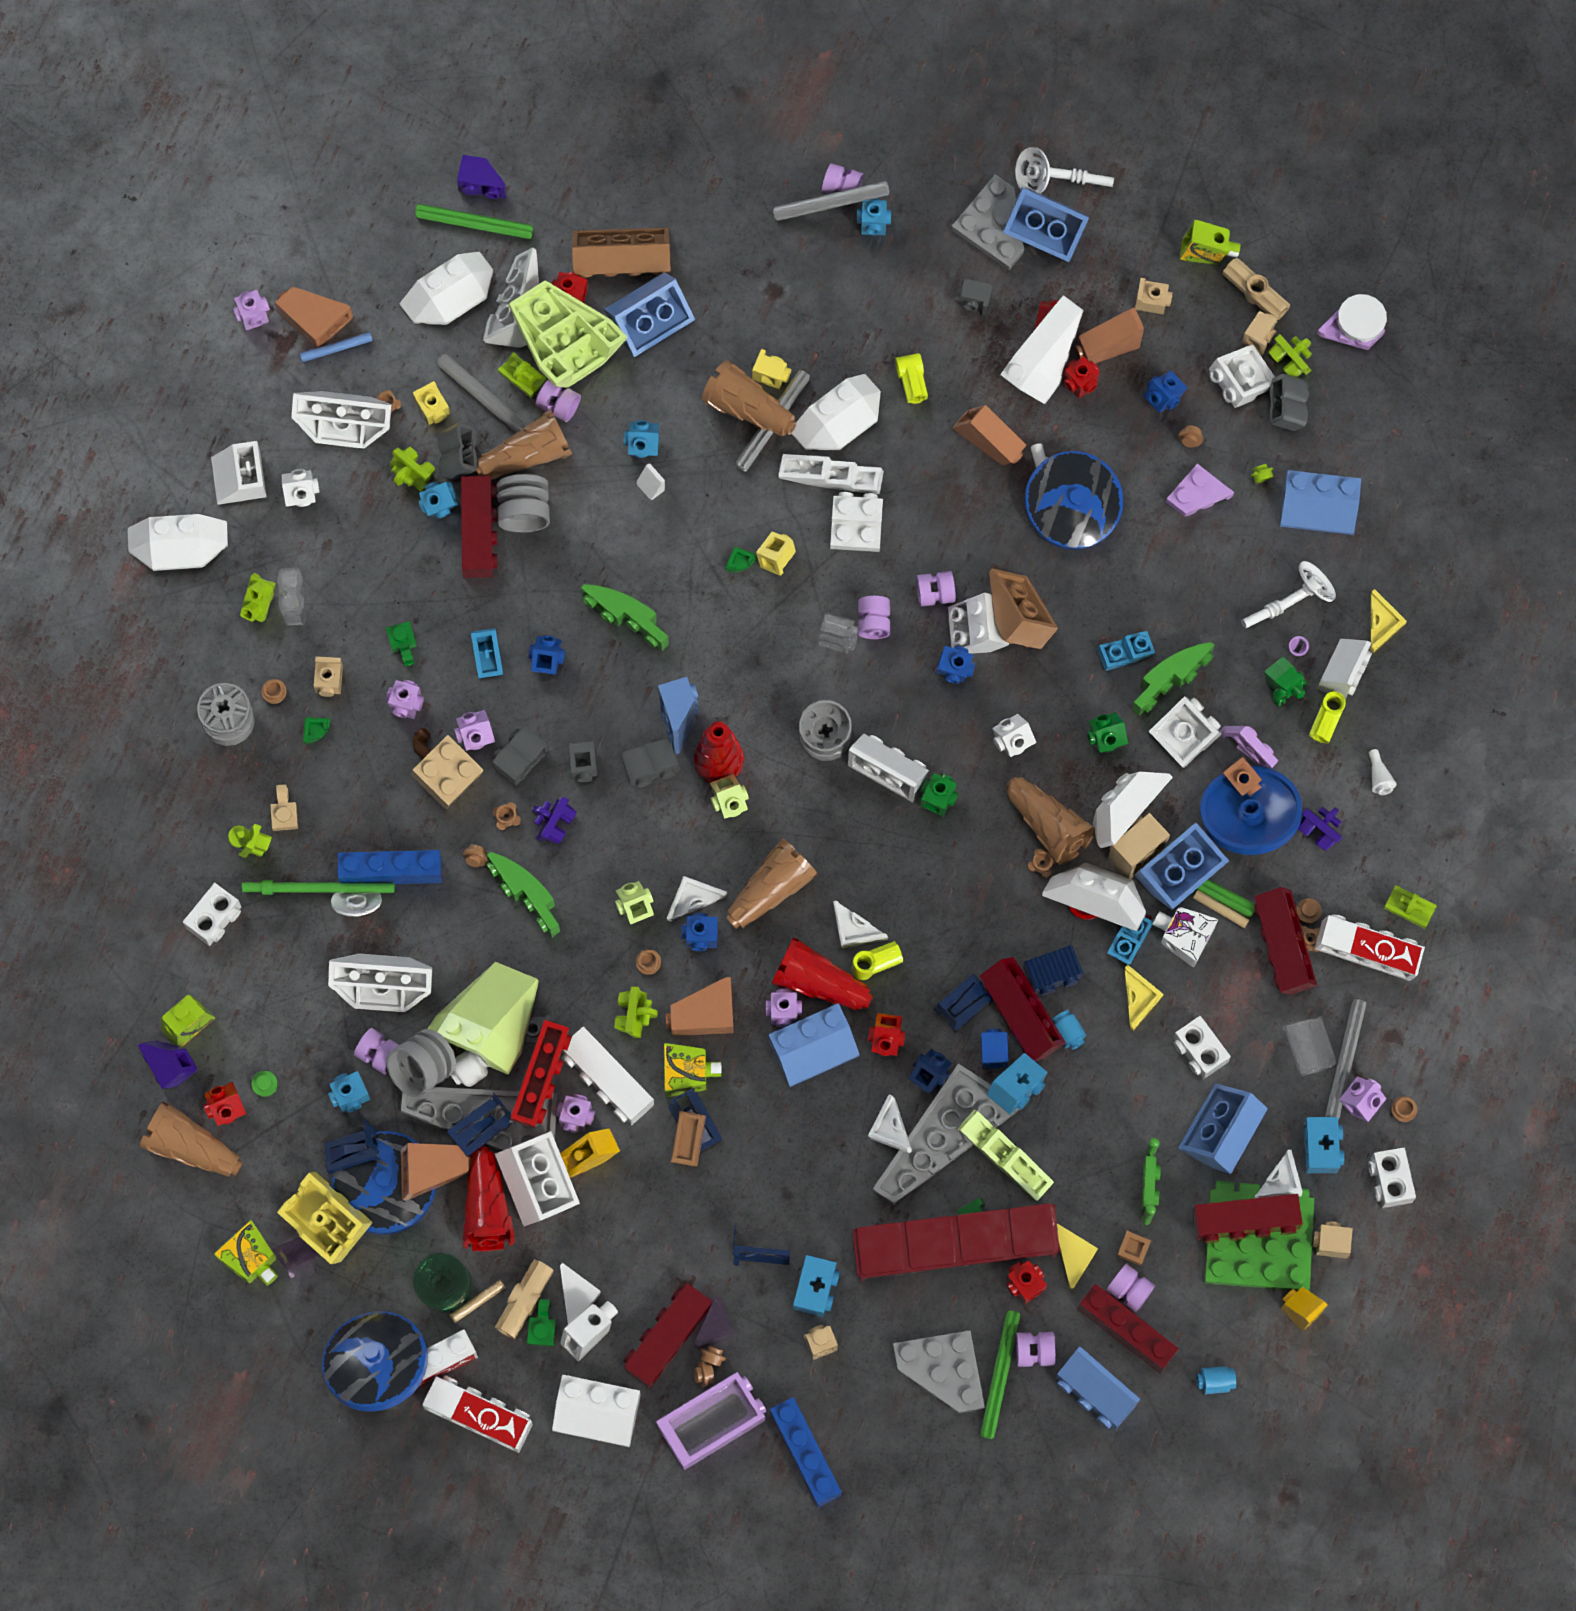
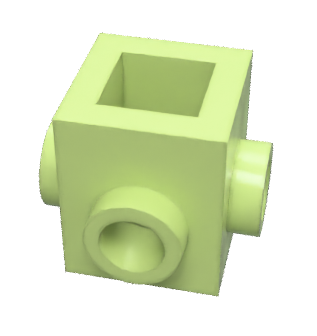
(729, 796)
(634, 902)

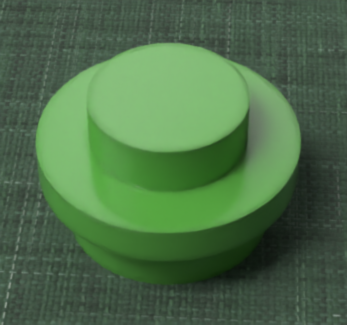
(264, 1083)

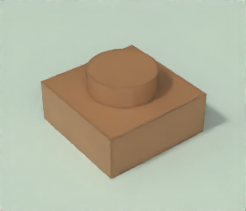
(1134, 1248)

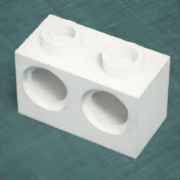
(206, 911)
(1207, 1044)
(1398, 1177)

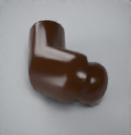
(420, 742)

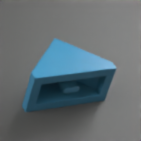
(486, 653)

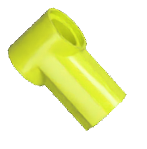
(911, 372)
(1327, 719)
(878, 959)

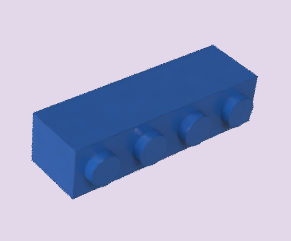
(390, 867)
(805, 1452)

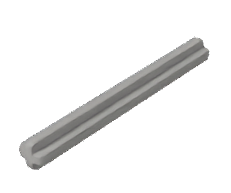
(831, 201)
(481, 393)
(762, 436)
(1346, 1058)

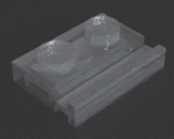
(1310, 1046)

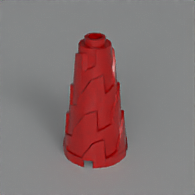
(718, 753)
(818, 977)
(486, 1211)

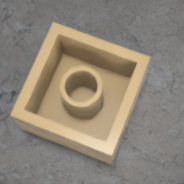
(446, 772)
(1138, 845)

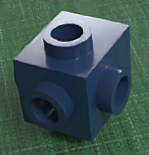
(930, 1070)

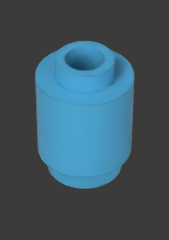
(1070, 1029)
(1216, 1380)

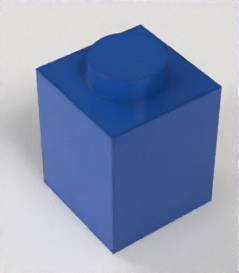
(994, 1049)

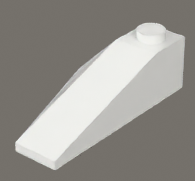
(522, 277)
(1042, 357)

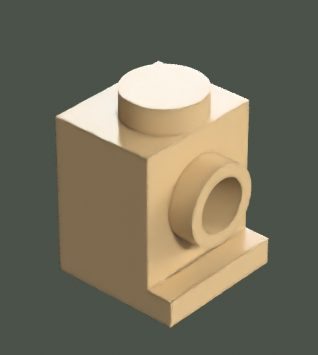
(1148, 302)
(1260, 332)
(328, 666)
(820, 1341)

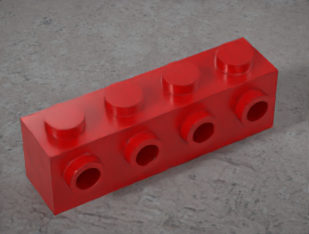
(539, 1075)

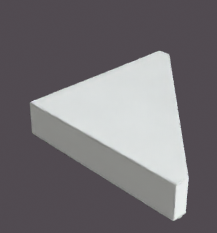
(693, 896)
(854, 929)
(889, 1127)
(1282, 1180)
(577, 1293)

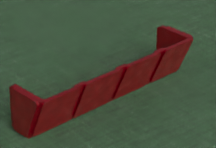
(955, 1241)

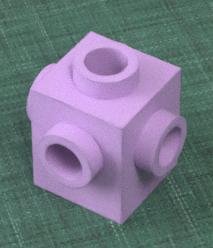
(251, 309)
(404, 706)
(474, 730)
(783, 1017)
(1363, 1098)
(577, 1122)

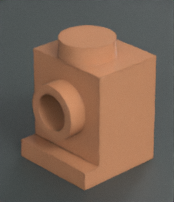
(1243, 767)

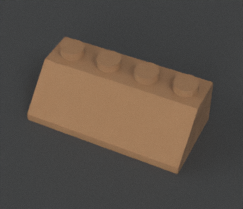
(621, 251)

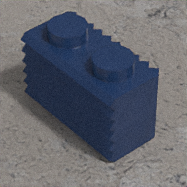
(1053, 970)

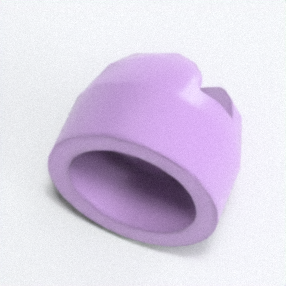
(1294, 643)

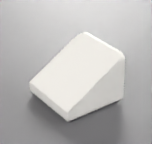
(651, 482)

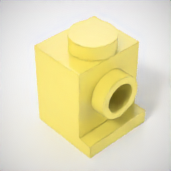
(770, 370)
(427, 395)
(775, 553)

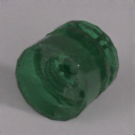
(431, 1273)

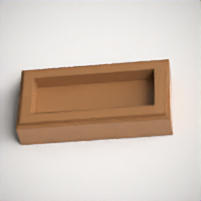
(688, 1138)

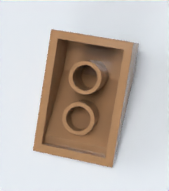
(1019, 610)

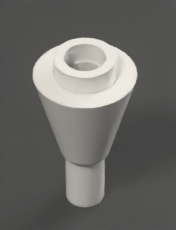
(1381, 778)

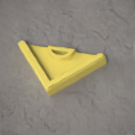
(1384, 621)
(1140, 996)
(1075, 1254)

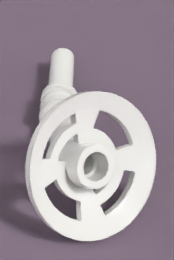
(1043, 170)
(1310, 587)

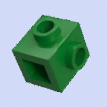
(1107, 732)
(938, 794)

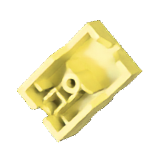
(324, 1218)

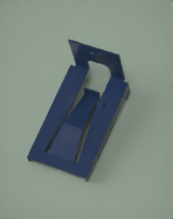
(972, 994)
(699, 1107)
(469, 1133)
(342, 1148)
(784, 1258)

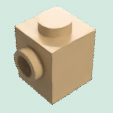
(1332, 1240)

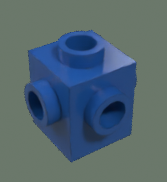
(1165, 391)
(546, 654)
(951, 672)
(700, 932)

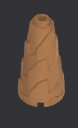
(746, 400)
(533, 445)
(1056, 827)
(777, 878)
(181, 1139)

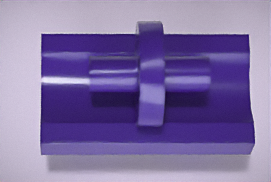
(559, 810)
(1329, 835)

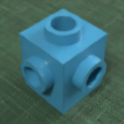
(874, 217)
(642, 438)
(446, 499)
(352, 1084)

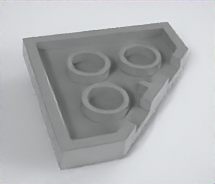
(985, 220)
(943, 1368)

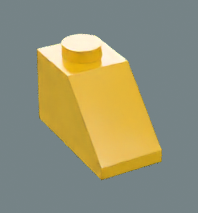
(589, 1152)
(1303, 1307)

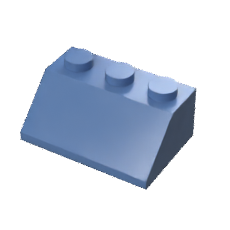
(1045, 223)
(650, 313)
(1320, 502)
(678, 709)
(1181, 867)
(813, 1045)
(1223, 1127)
(1096, 1389)

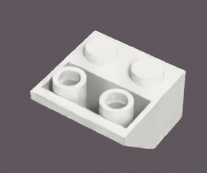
(238, 473)
(974, 625)
(1346, 667)

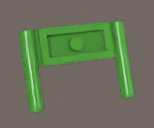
(1150, 1173)

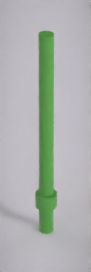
(268, 887)

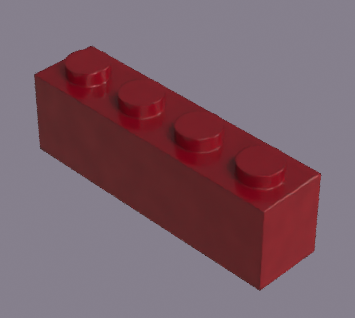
(477, 526)
(1285, 941)
(1022, 1009)
(1247, 1217)
(1127, 1328)
(668, 1335)

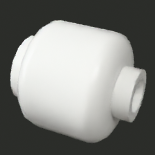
(469, 1069)

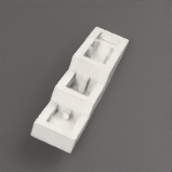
(830, 474)

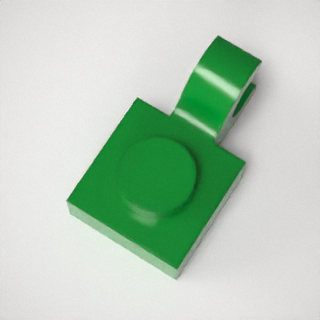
(402, 640)
(542, 1329)

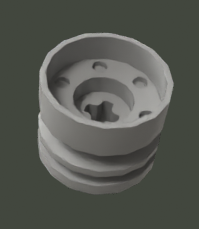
(523, 503)
(829, 716)
(229, 726)
(421, 1062)

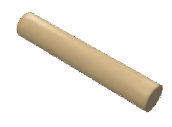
(1221, 909)
(477, 1301)

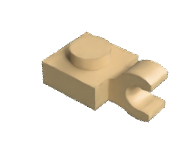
(284, 814)

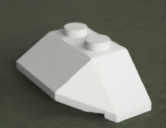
(449, 290)
(839, 415)
(341, 417)
(177, 541)
(1126, 804)
(1098, 894)
(380, 981)

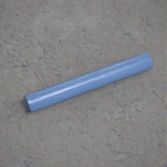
(335, 347)

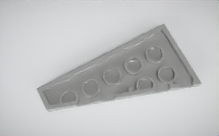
(450, 1105)
(936, 1137)

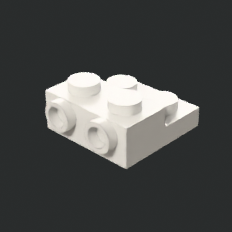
(1241, 375)
(856, 522)
(1186, 731)

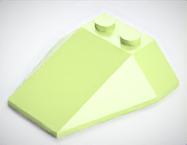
(564, 333)
(490, 1016)

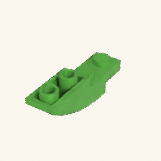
(618, 607)
(1176, 669)
(519, 884)

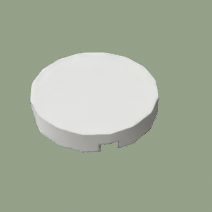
(1362, 318)

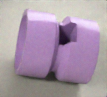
(839, 180)
(564, 406)
(944, 588)
(874, 618)
(375, 1049)
(1131, 1288)
(1044, 1349)

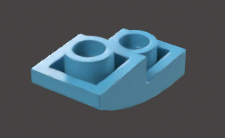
(1126, 651)
(1129, 941)

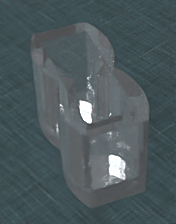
(292, 595)
(838, 633)

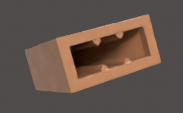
(313, 314)
(1111, 337)
(990, 435)
(703, 1011)
(430, 1166)

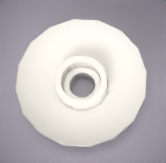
(355, 903)

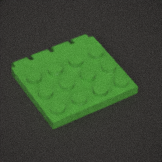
(1265, 1262)

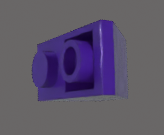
(479, 177)
(168, 1062)

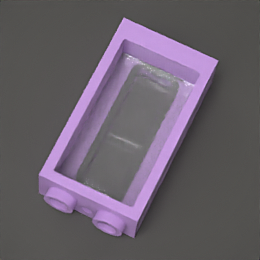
(711, 1420)

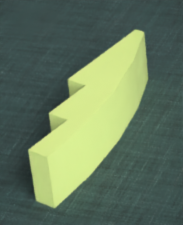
(1005, 1155)

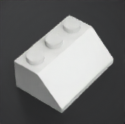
(887, 766)
(537, 1179)
(596, 1410)

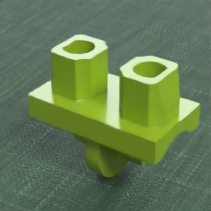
(1297, 365)
(522, 375)
(408, 471)
(257, 598)
(250, 840)
(1410, 906)
(638, 1012)

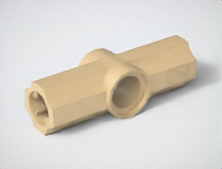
(1245, 279)
(524, 1299)

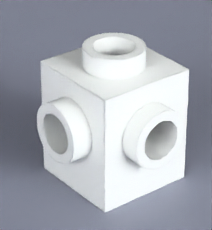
(299, 488)
(1013, 735)

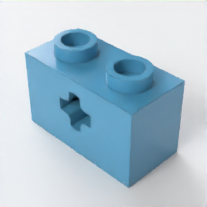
(1017, 1084)
(1316, 1157)
(813, 1302)

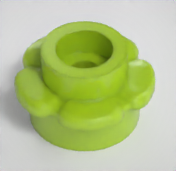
(1262, 473)

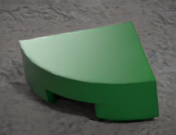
(740, 560)
(315, 729)

